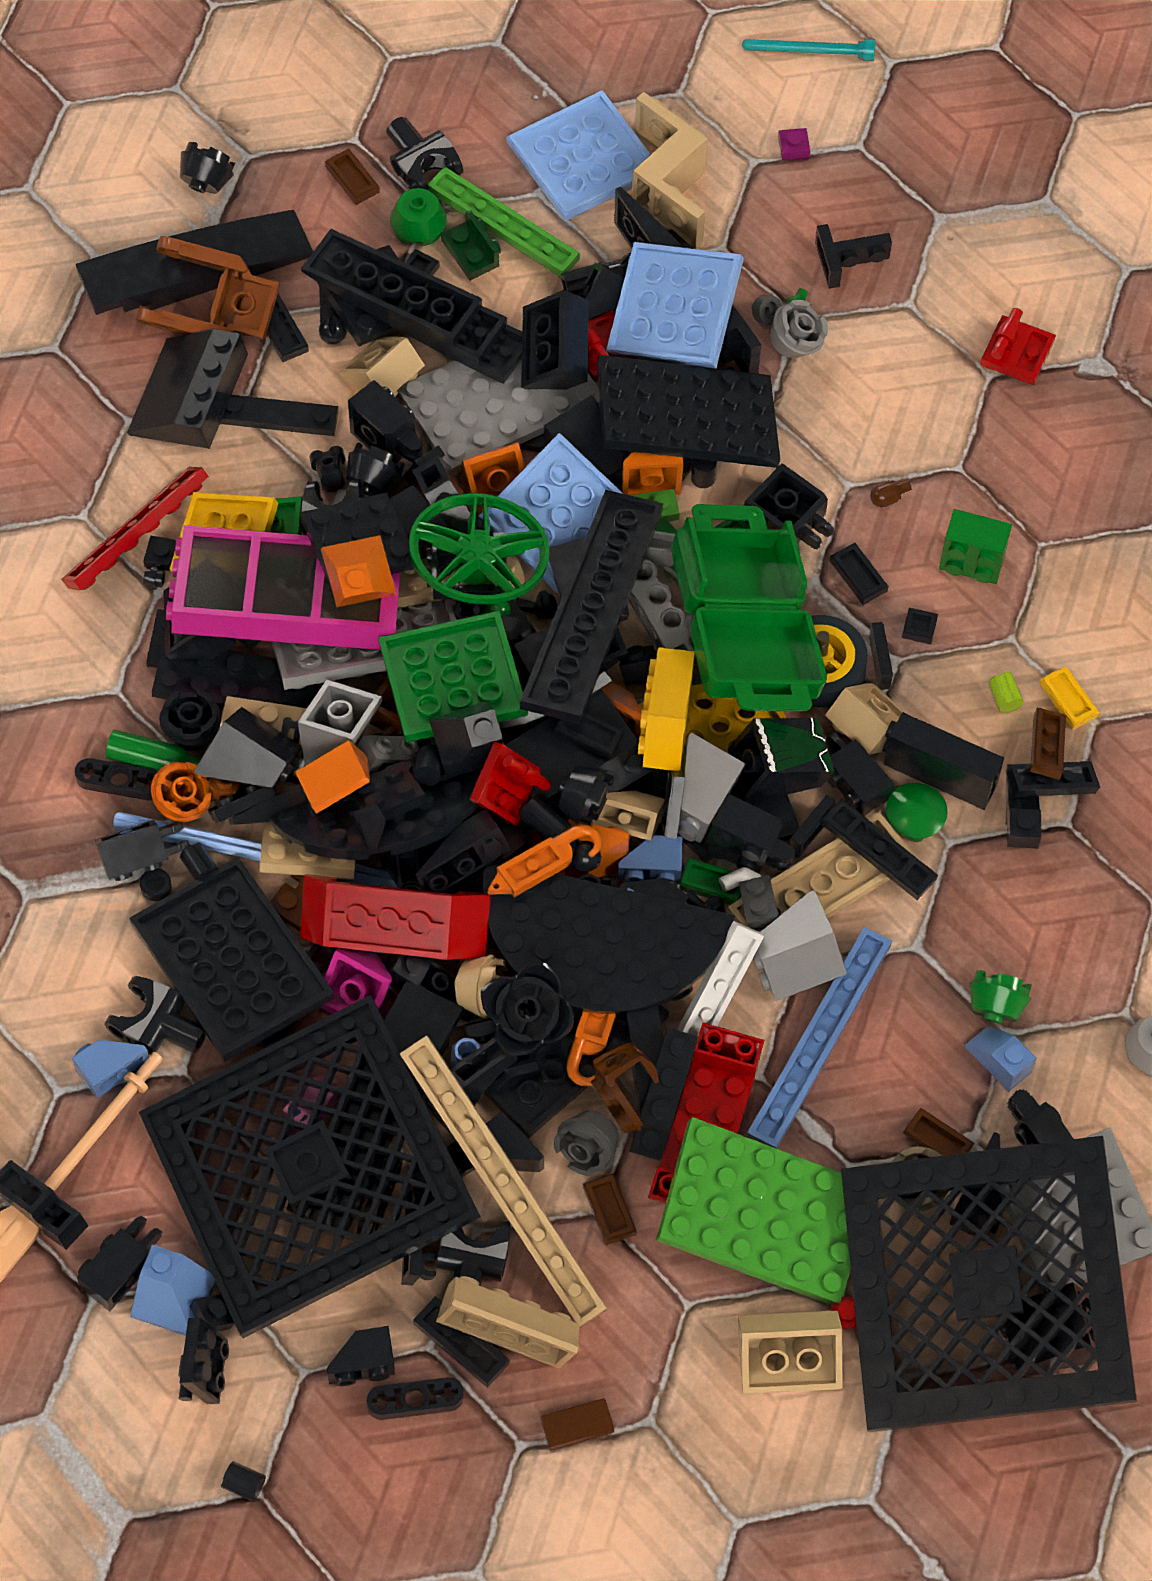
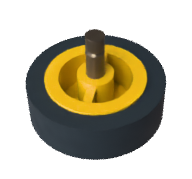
(842, 654)

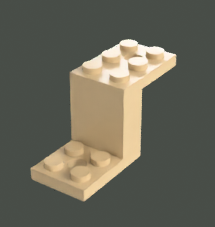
(669, 169)

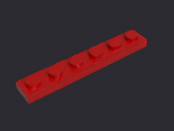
(142, 522)

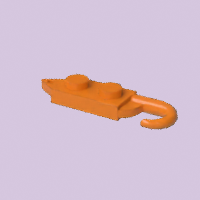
(589, 1040)

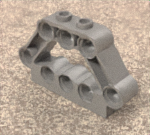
(656, 616)

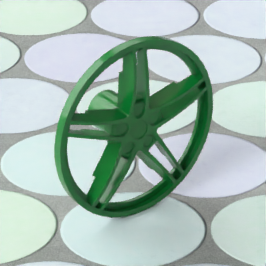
(478, 550)

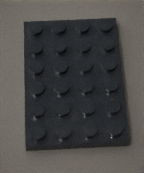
(687, 411)
(232, 959)

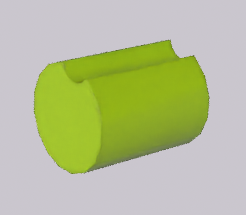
(1006, 692)

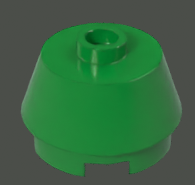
(418, 217)
(999, 997)

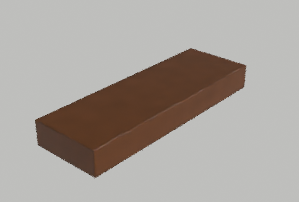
(1048, 743)

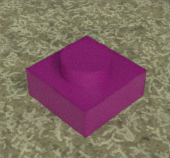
(794, 143)

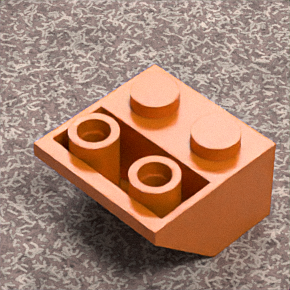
(614, 848)

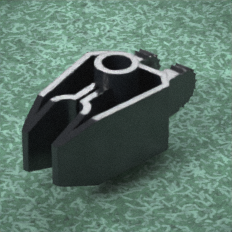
(1035, 1121)

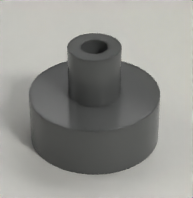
(765, 308)

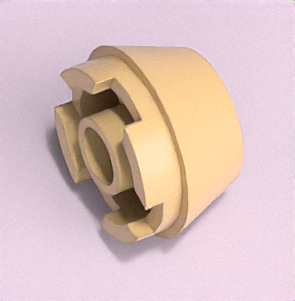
(473, 977)

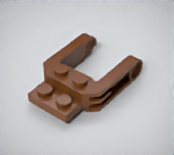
(241, 300)

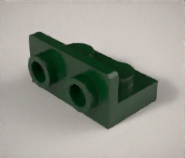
(472, 246)

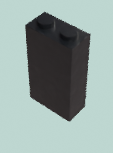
(942, 760)

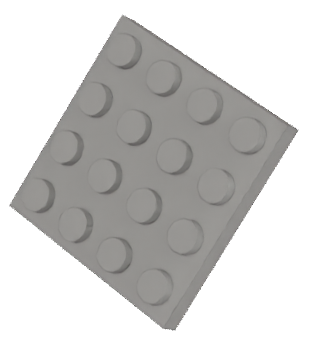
(1130, 1217)

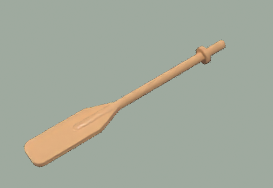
(16, 1230)

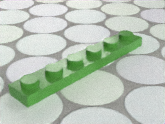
(504, 222)

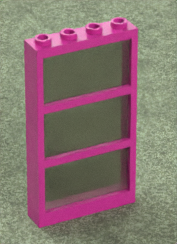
(267, 591)

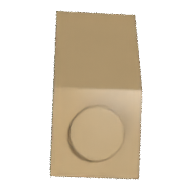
(632, 812)

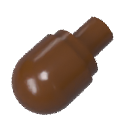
(889, 492)

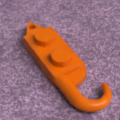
(541, 861)

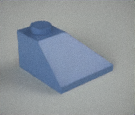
(168, 1288)

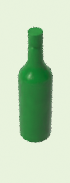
(145, 751)

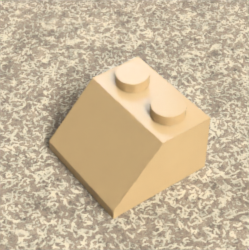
(385, 360)
(864, 715)

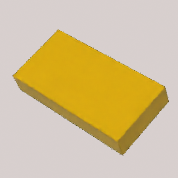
(1069, 697)

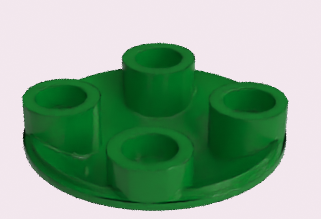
(916, 811)

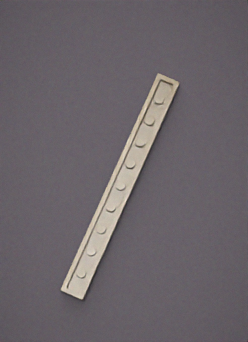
(504, 1181)

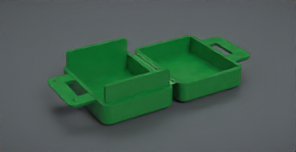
(748, 610)

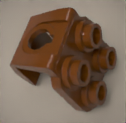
(609, 1090)

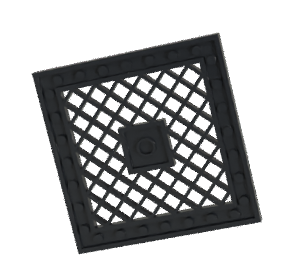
(308, 1166)
(987, 1284)

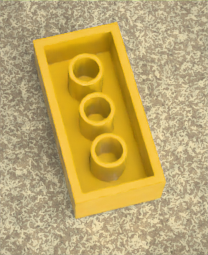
(666, 709)

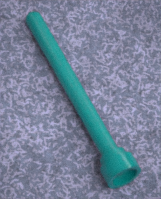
(864, 49)

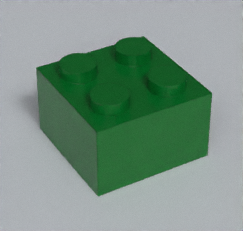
(975, 546)

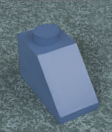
(1002, 1056)
(107, 1063)

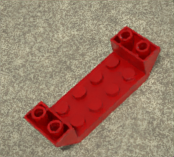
(395, 919)
(714, 1092)

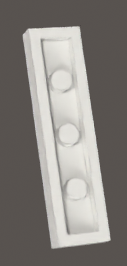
(721, 979)

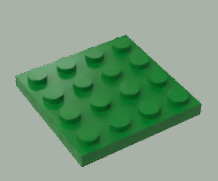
(451, 669)

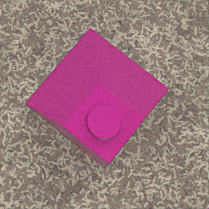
(354, 977)

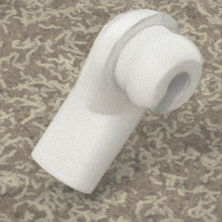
(732, 879)

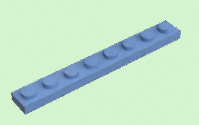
(819, 1039)

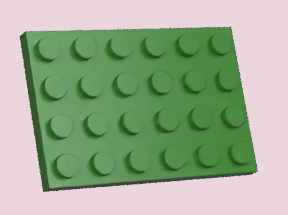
(758, 1212)

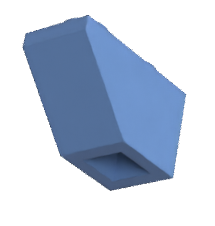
(653, 860)

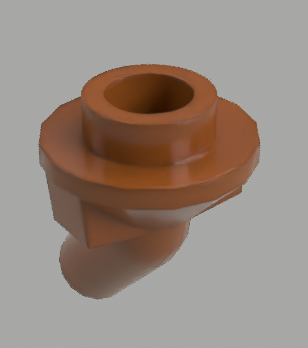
(222, 788)

